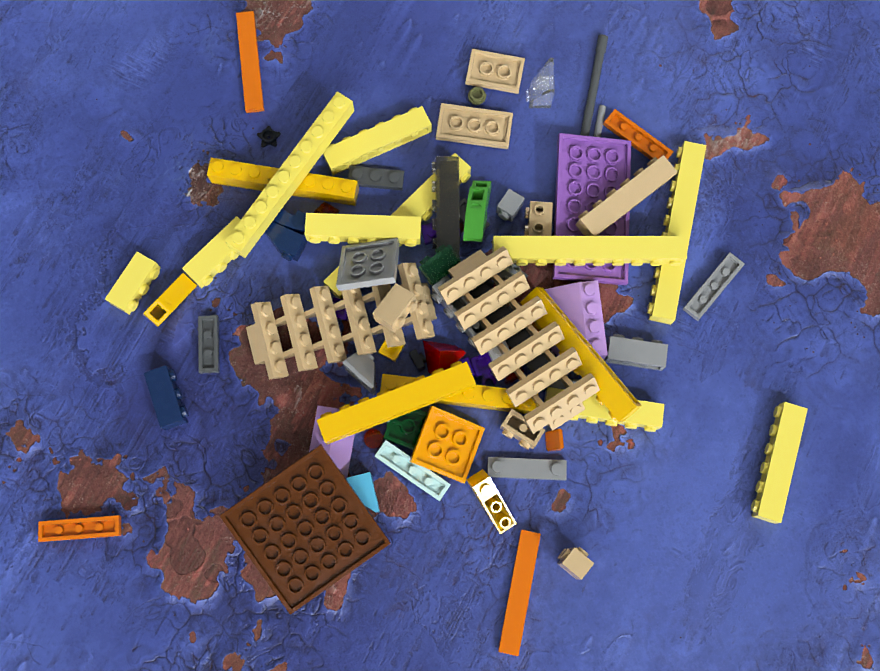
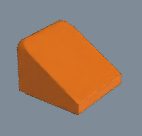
(554, 440)

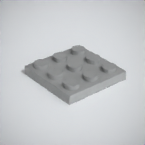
(368, 264)

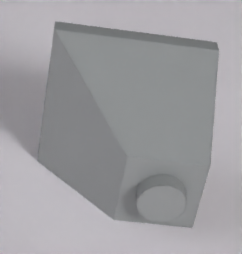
(363, 370)

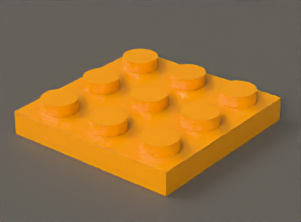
(447, 444)

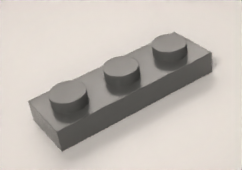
(377, 177)
(208, 344)

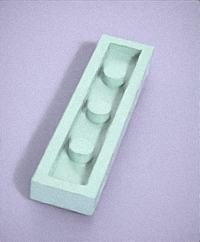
(414, 473)

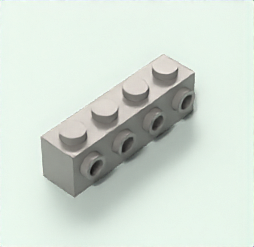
(452, 308)

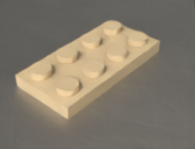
(474, 126)

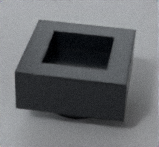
(418, 360)

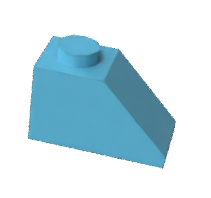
(364, 488)

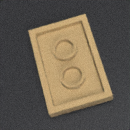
(495, 71)

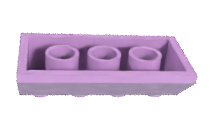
(340, 450)

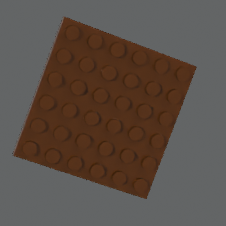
(305, 529)

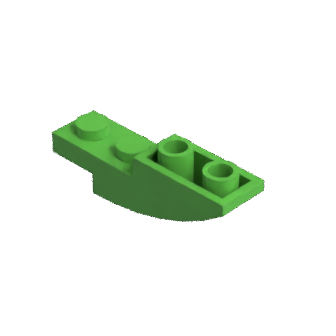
(477, 211)

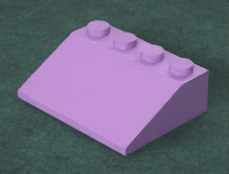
(583, 307)

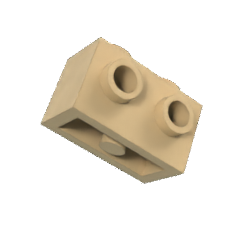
(539, 219)
(395, 308)
(516, 427)
(575, 562)

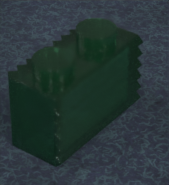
(437, 267)

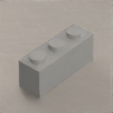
(636, 352)

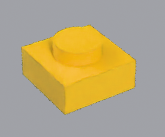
(392, 352)

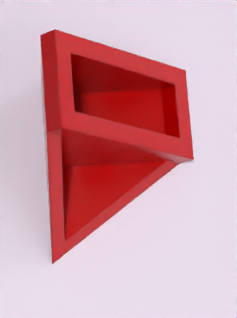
(441, 355)

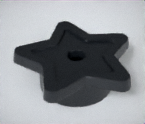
(268, 132)

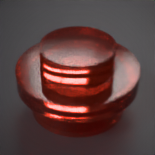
(373, 438)

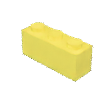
(133, 283)

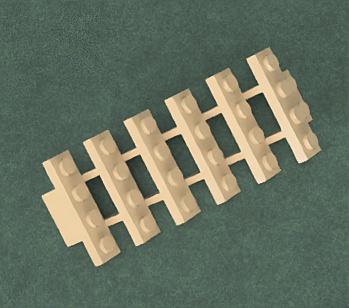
(477, 270)
(266, 342)

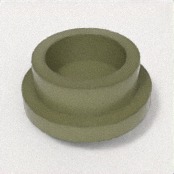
(477, 96)

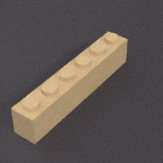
(626, 198)

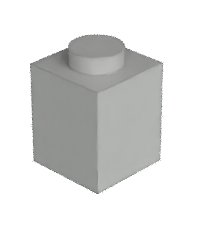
(510, 205)

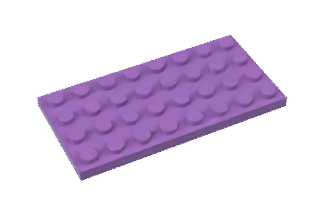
(585, 174)

